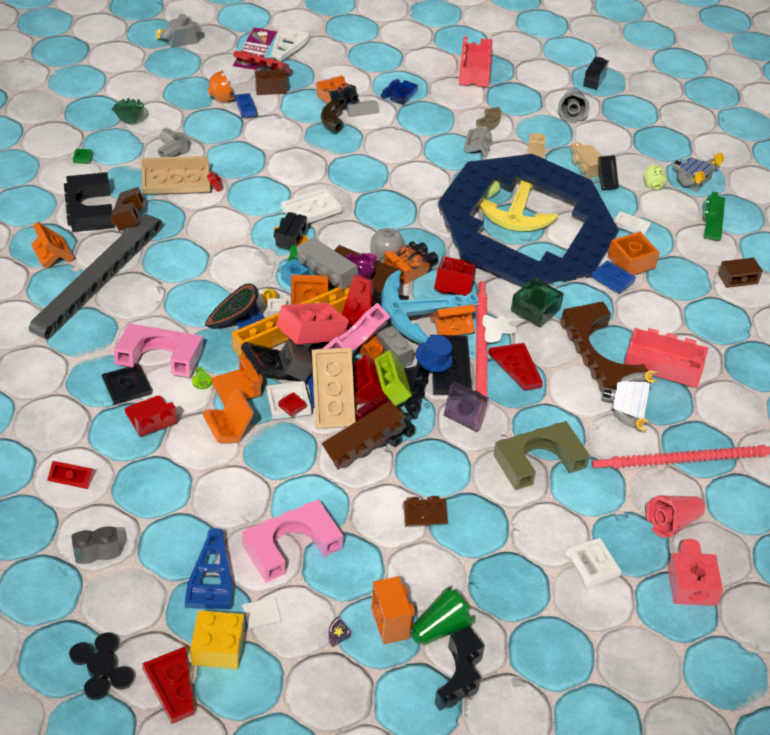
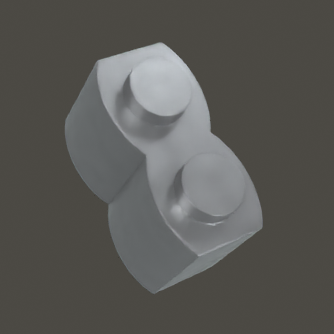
(95, 545)

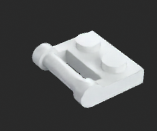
(599, 560)

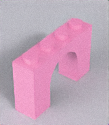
(139, 339)
(308, 519)

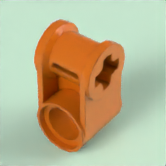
(371, 348)

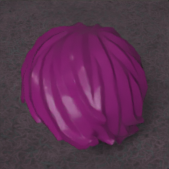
(364, 262)

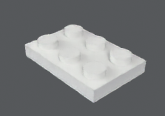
(313, 205)

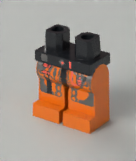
(337, 90)
(411, 260)

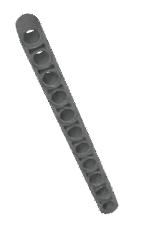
(94, 277)

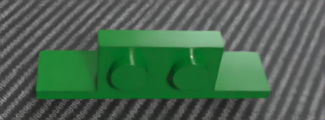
(714, 216)

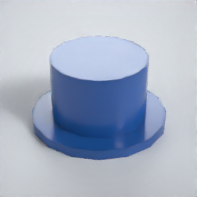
(435, 354)

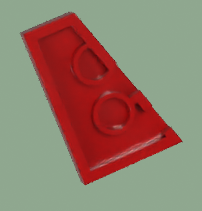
(518, 365)

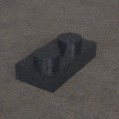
(608, 172)

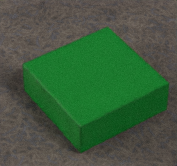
(82, 156)

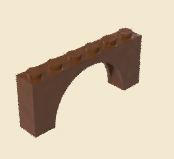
(580, 324)

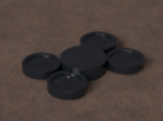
(101, 666)

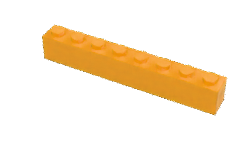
(268, 334)

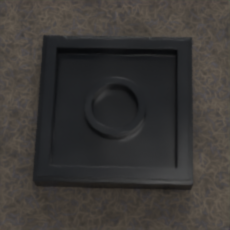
(126, 384)

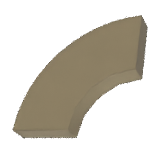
(491, 118)

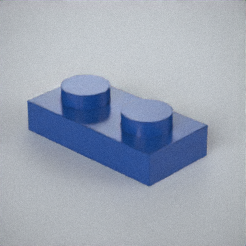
(245, 105)

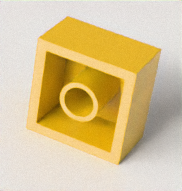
(217, 639)

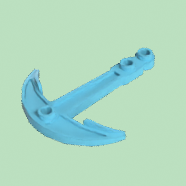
(401, 309)

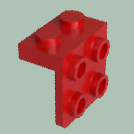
(151, 415)

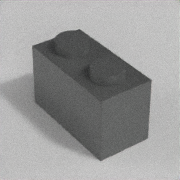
(296, 360)

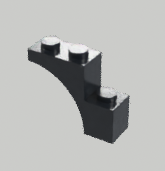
(465, 682)

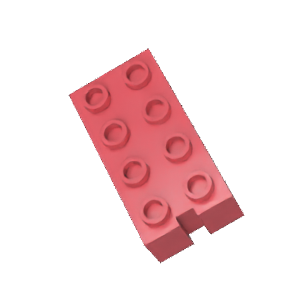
(475, 62)
(667, 355)

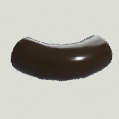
(329, 117)

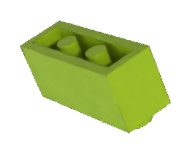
(392, 377)

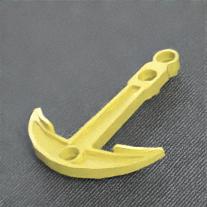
(514, 217)

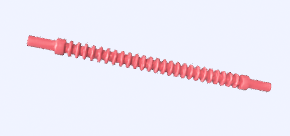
(481, 344)
(616, 462)

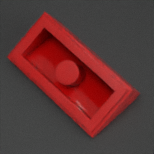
(71, 475)

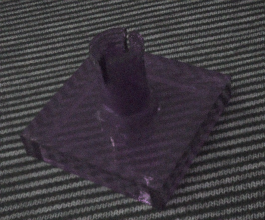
(465, 406)

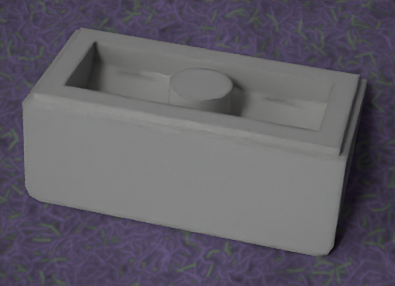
(361, 108)

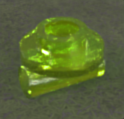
(201, 379)

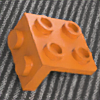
(244, 378)
(231, 422)

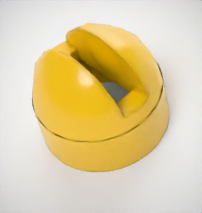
(269, 293)

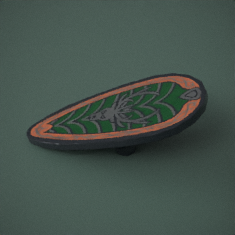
(234, 306)

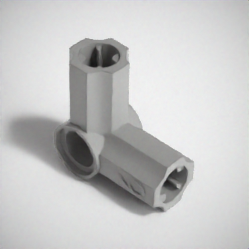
(176, 143)

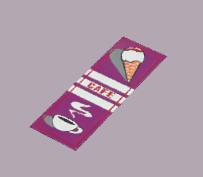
(257, 43)

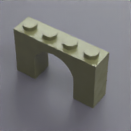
(555, 438)

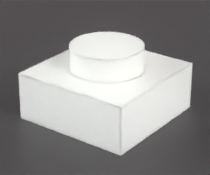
(274, 305)

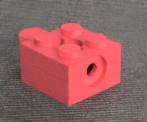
(694, 576)

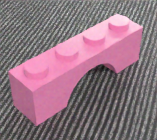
(362, 330)

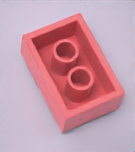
(311, 322)

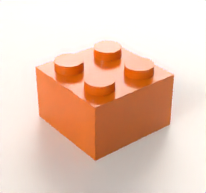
(633, 253)
(391, 609)

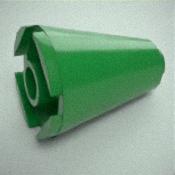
(442, 618)

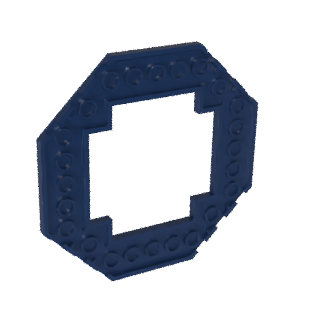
(475, 181)

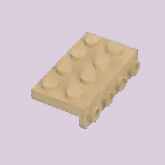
(175, 175)

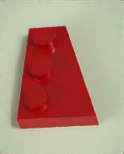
(358, 299)
(171, 683)

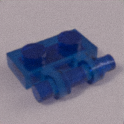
(399, 91)

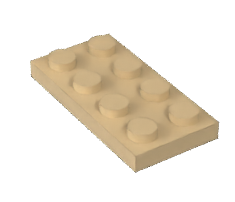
(333, 388)

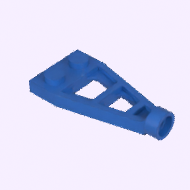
(210, 596)

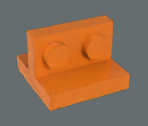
(50, 246)
(307, 287)
(454, 320)

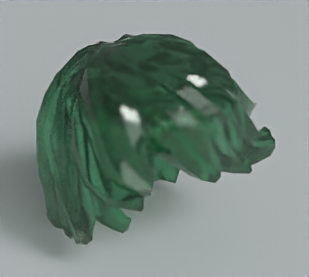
(129, 111)

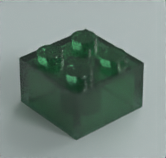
(537, 302)

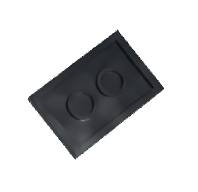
(265, 360)

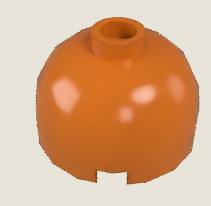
(220, 87)

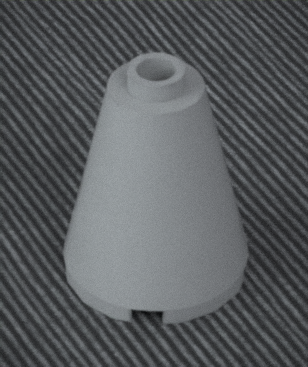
(573, 105)

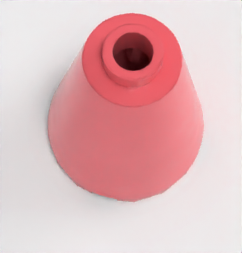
(673, 513)

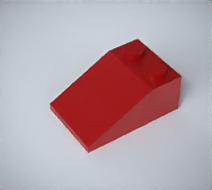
(454, 276)

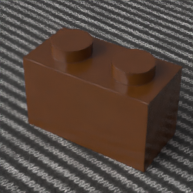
(270, 82)
(740, 272)

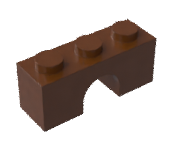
(126, 209)

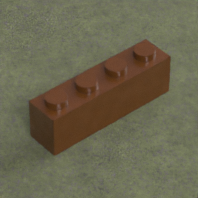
(364, 435)

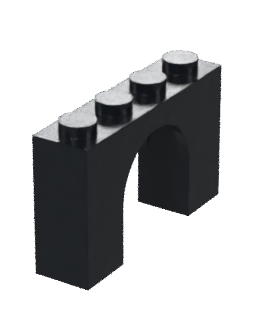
(82, 216)

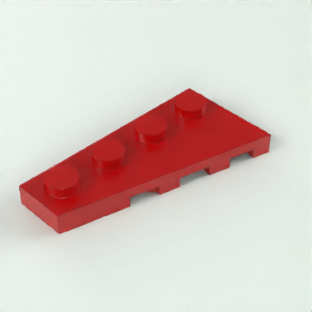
(260, 61)

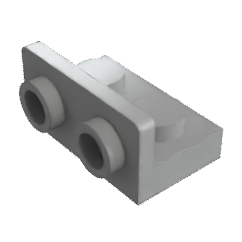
(478, 139)

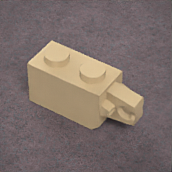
(586, 159)

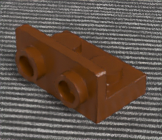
(424, 512)

